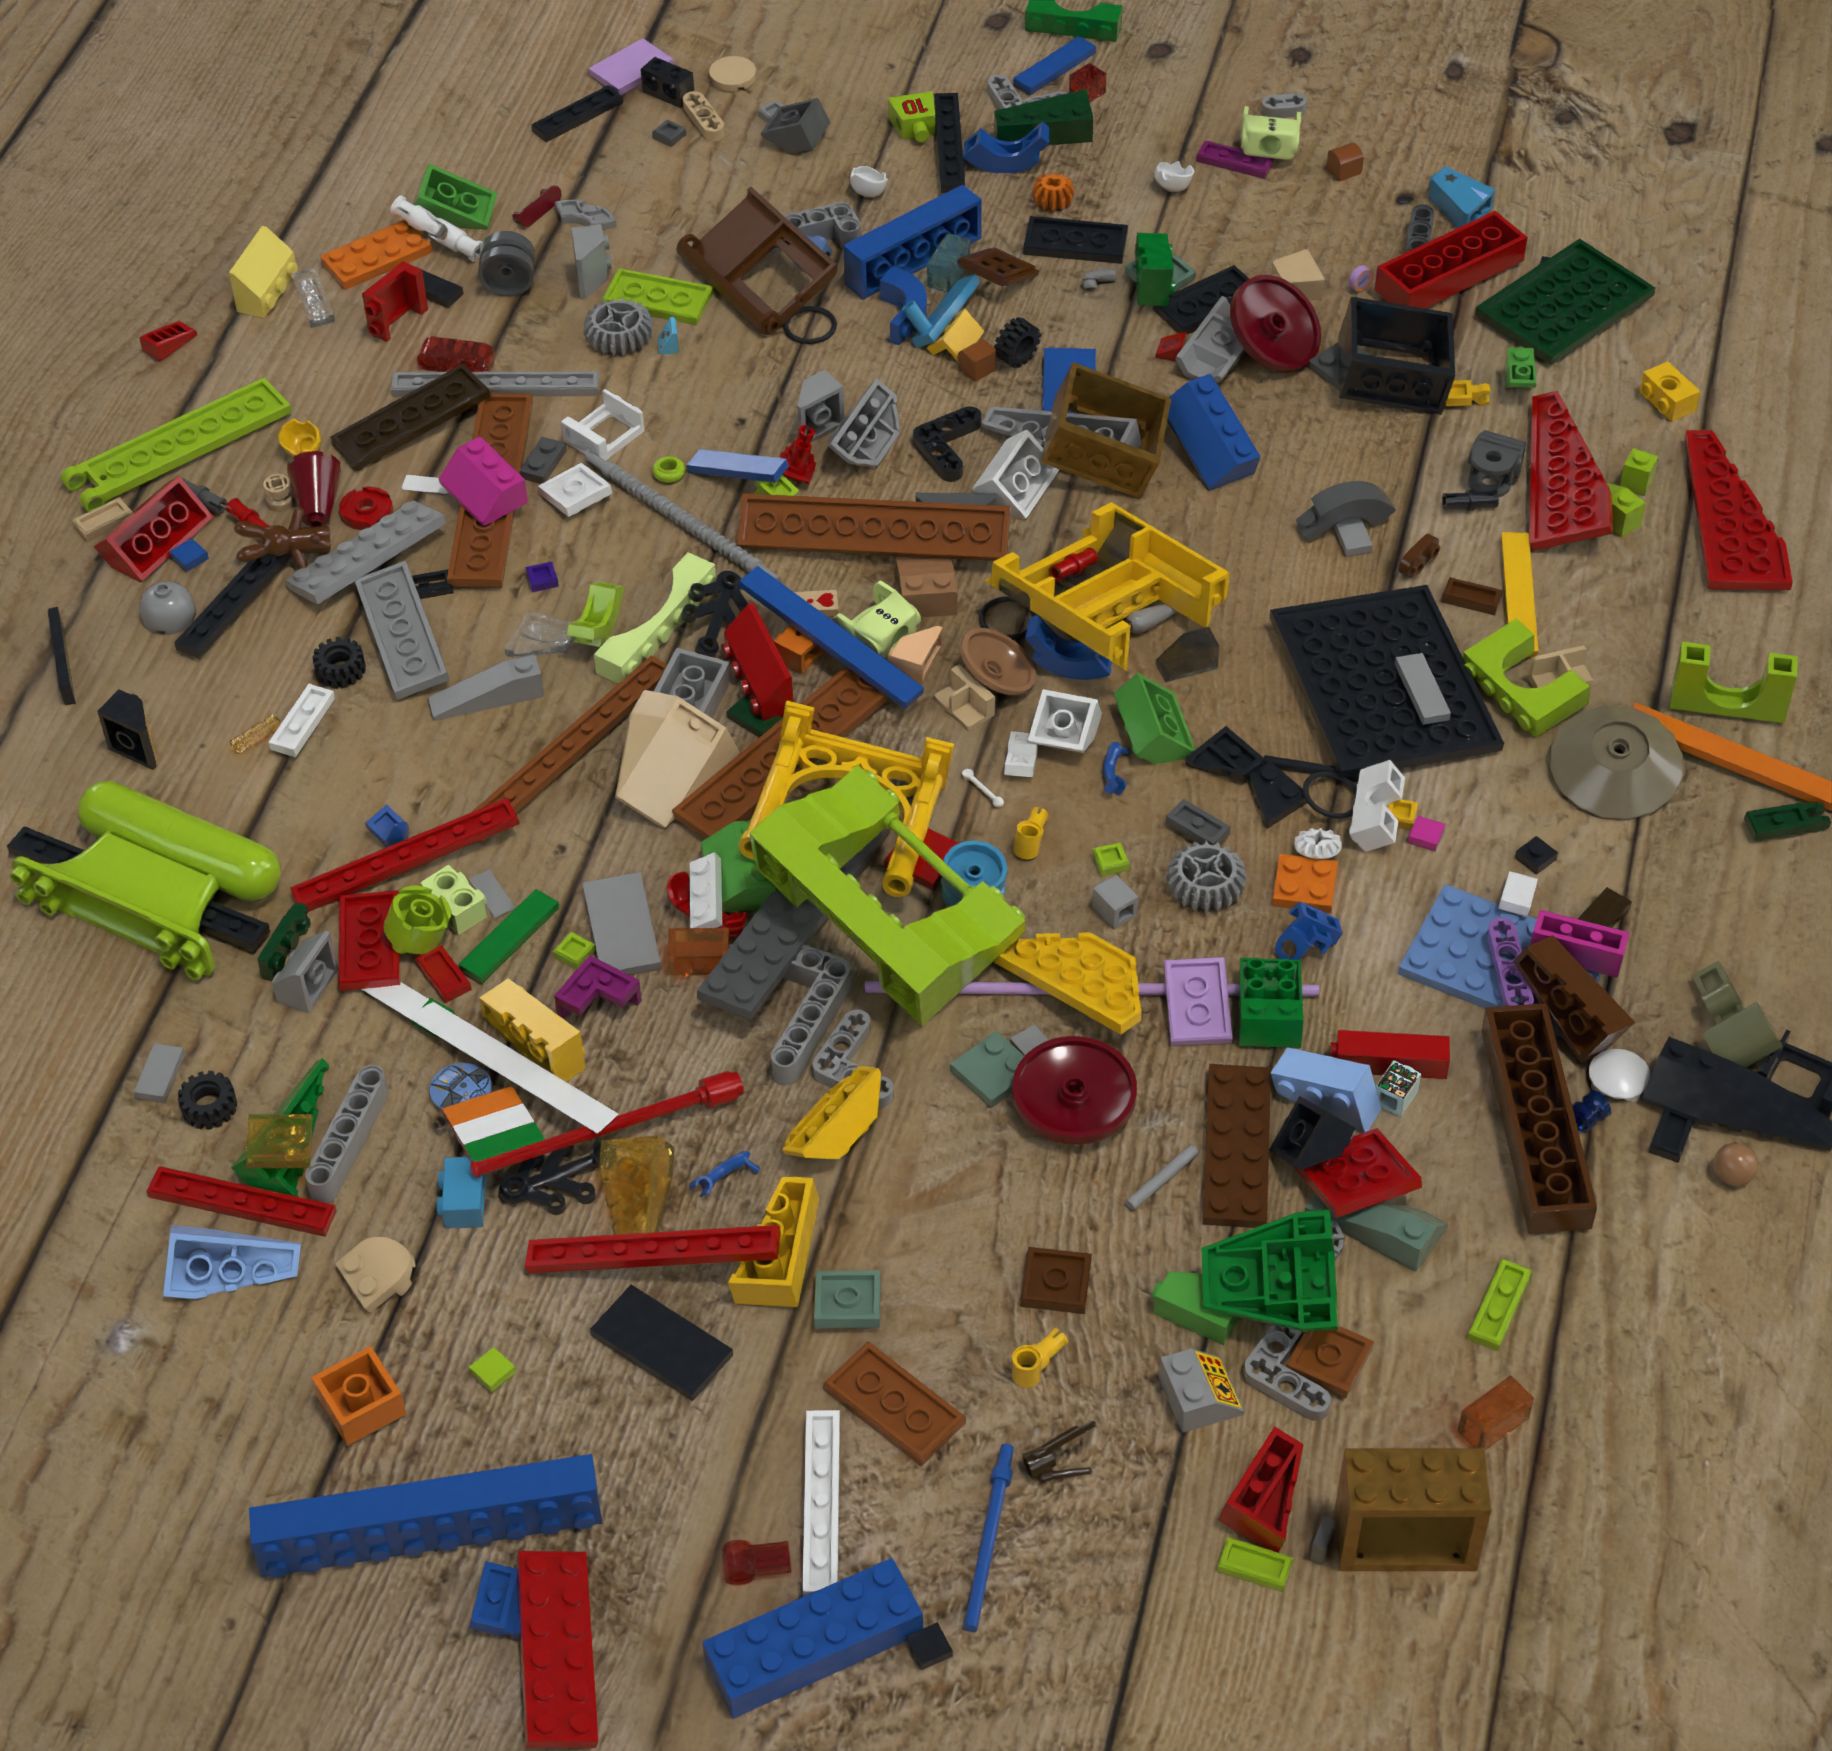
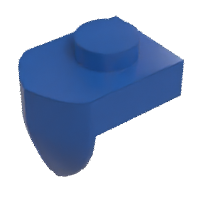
(388, 826)

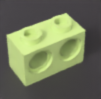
(465, 902)

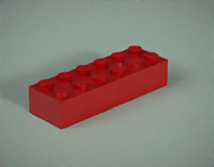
(1451, 262)

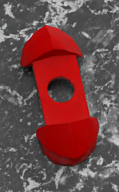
(679, 896)

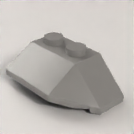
(867, 427)

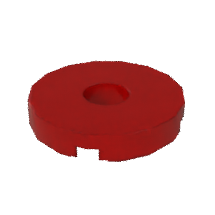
(361, 519)

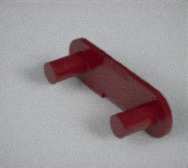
(539, 207)

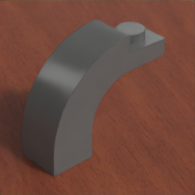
(1342, 502)

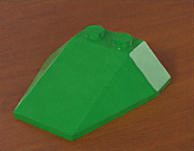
(1276, 1273)

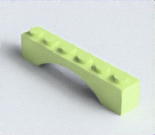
(628, 650)

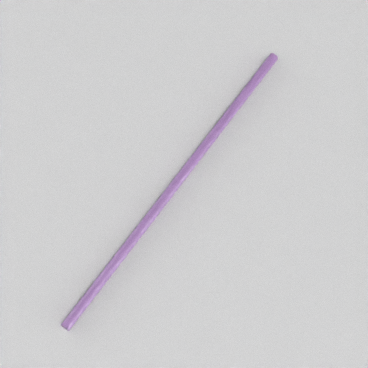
(1027, 988)

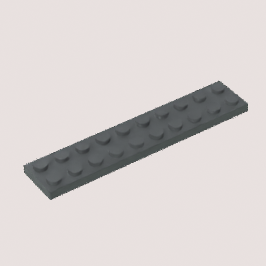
(769, 946)

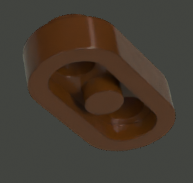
(1419, 555)

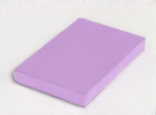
(623, 68)
(1197, 1001)

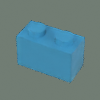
(462, 1195)

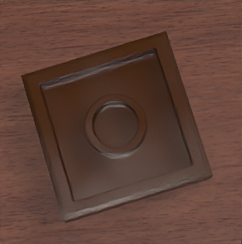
(1056, 1280)

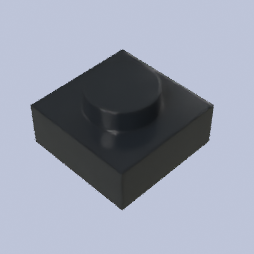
(1536, 855)

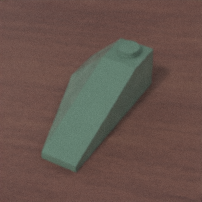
(1392, 1229)

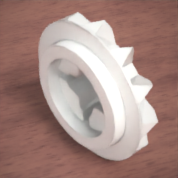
(1328, 843)

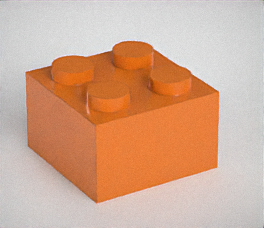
(359, 1395)

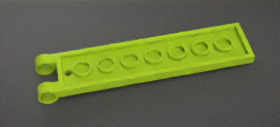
(176, 443)

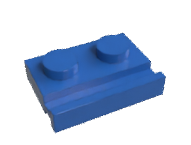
(497, 1601)

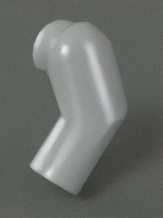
(1099, 275)

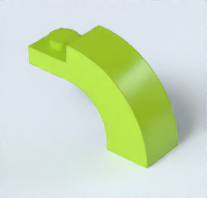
(599, 614)

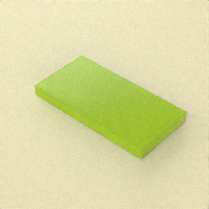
(661, 295)

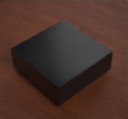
(929, 1646)

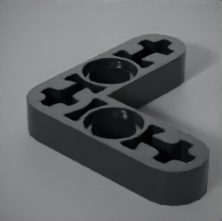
(931, 438)

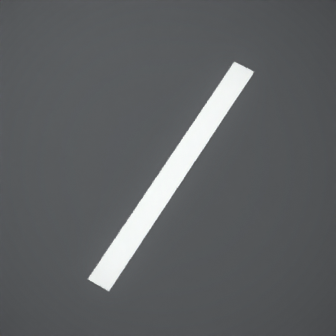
(496, 1056)

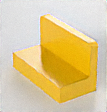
(957, 335)

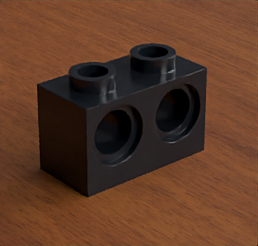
(666, 81)

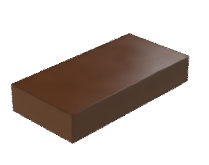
(1472, 596)

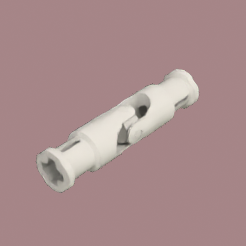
(425, 221)

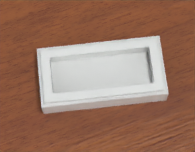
(1518, 894)

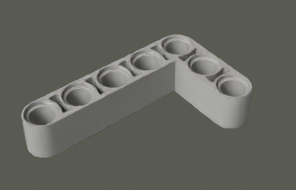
(829, 986)

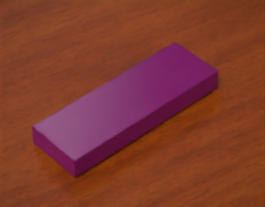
(1233, 160)

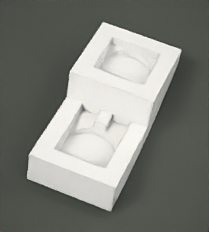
(1021, 755)

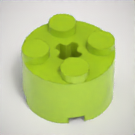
(417, 920)

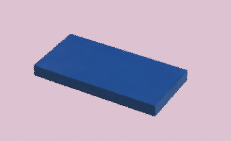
(1056, 365)

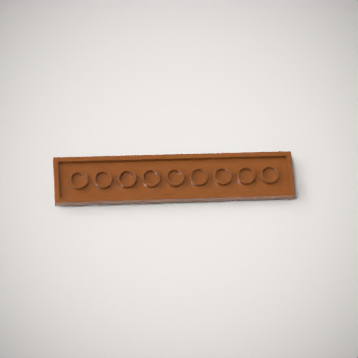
(874, 527)
(480, 551)
(736, 788)

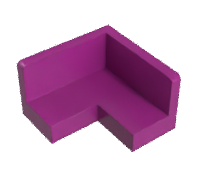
(595, 979)

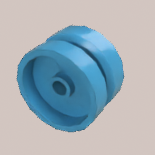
(974, 863)

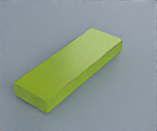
(1499, 1304)

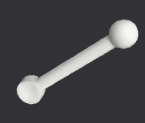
(968, 775)

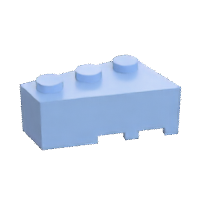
(1330, 1083)

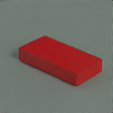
(443, 974)

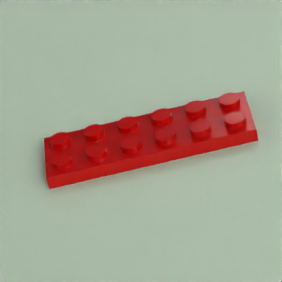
(556, 1650)

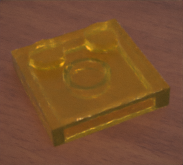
(279, 1141)

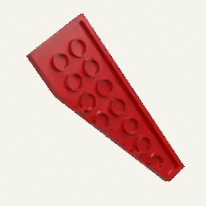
(1566, 485)
(1734, 534)

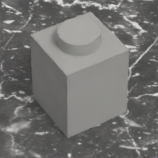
(1115, 901)

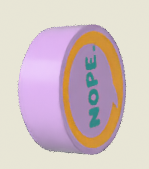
(1361, 278)

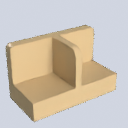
(1552, 665)
(966, 699)

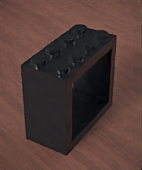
(1392, 380)

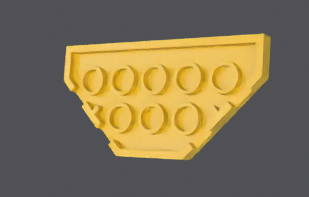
(1080, 973)

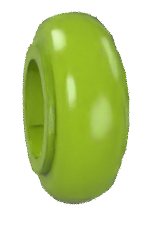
(666, 463)

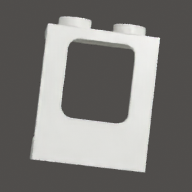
(584, 440)

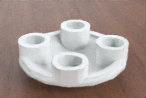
(1619, 1074)

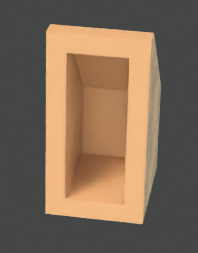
(917, 652)

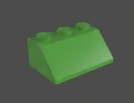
(1153, 721)
(742, 883)

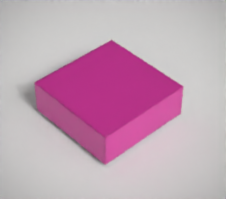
(1426, 833)

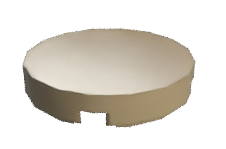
(732, 73)

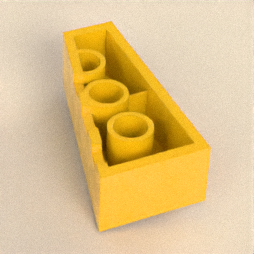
(781, 1280)

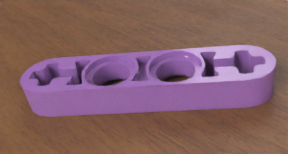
(1506, 967)

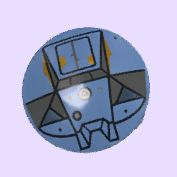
(458, 1084)

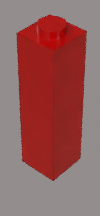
(1378, 1049)

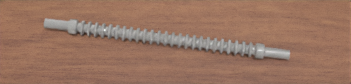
(676, 514)

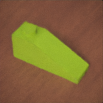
(1627, 510)

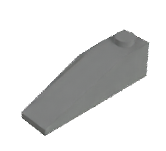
(496, 686)

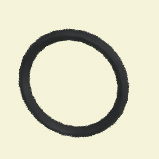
(814, 340)
(997, 600)
(1315, 807)

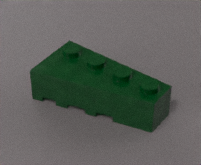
(1066, 115)

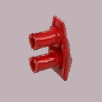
(799, 456)

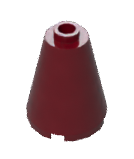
(314, 485)

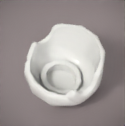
(1173, 176)
(868, 181)

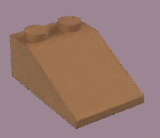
(928, 584)

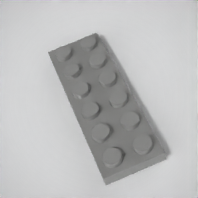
(365, 551)
(402, 630)

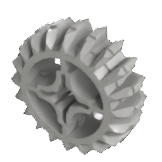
(618, 327)
(1206, 882)

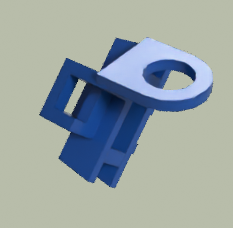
(1309, 929)

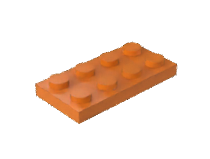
(375, 254)

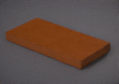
(894, 1403)

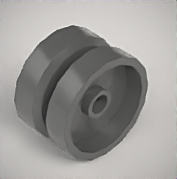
(506, 263)

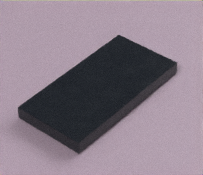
(1075, 239)
(1193, 303)
(661, 1342)

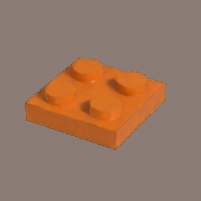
(1305, 881)

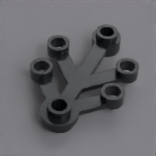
(719, 608)
(552, 1176)

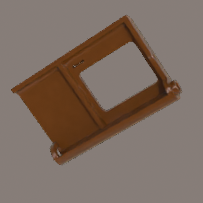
(743, 242)

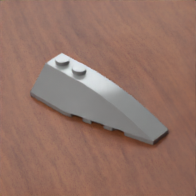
(1014, 421)

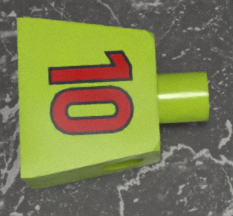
(913, 115)

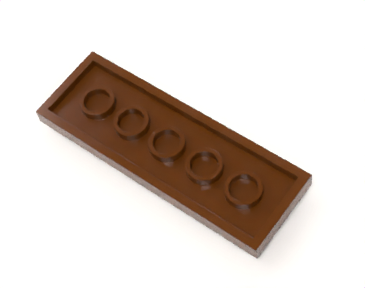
(1237, 1146)

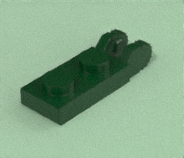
(1786, 820)
(282, 940)

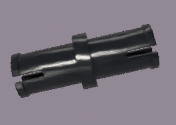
(1470, 500)

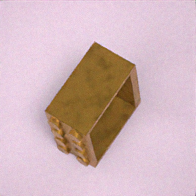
(1096, 455)
(1412, 1509)

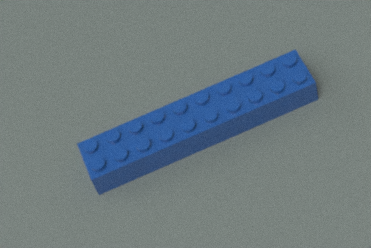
(425, 1516)

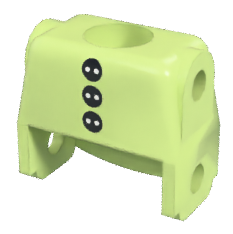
(1269, 136)
(883, 623)

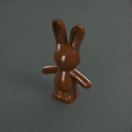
(279, 541)

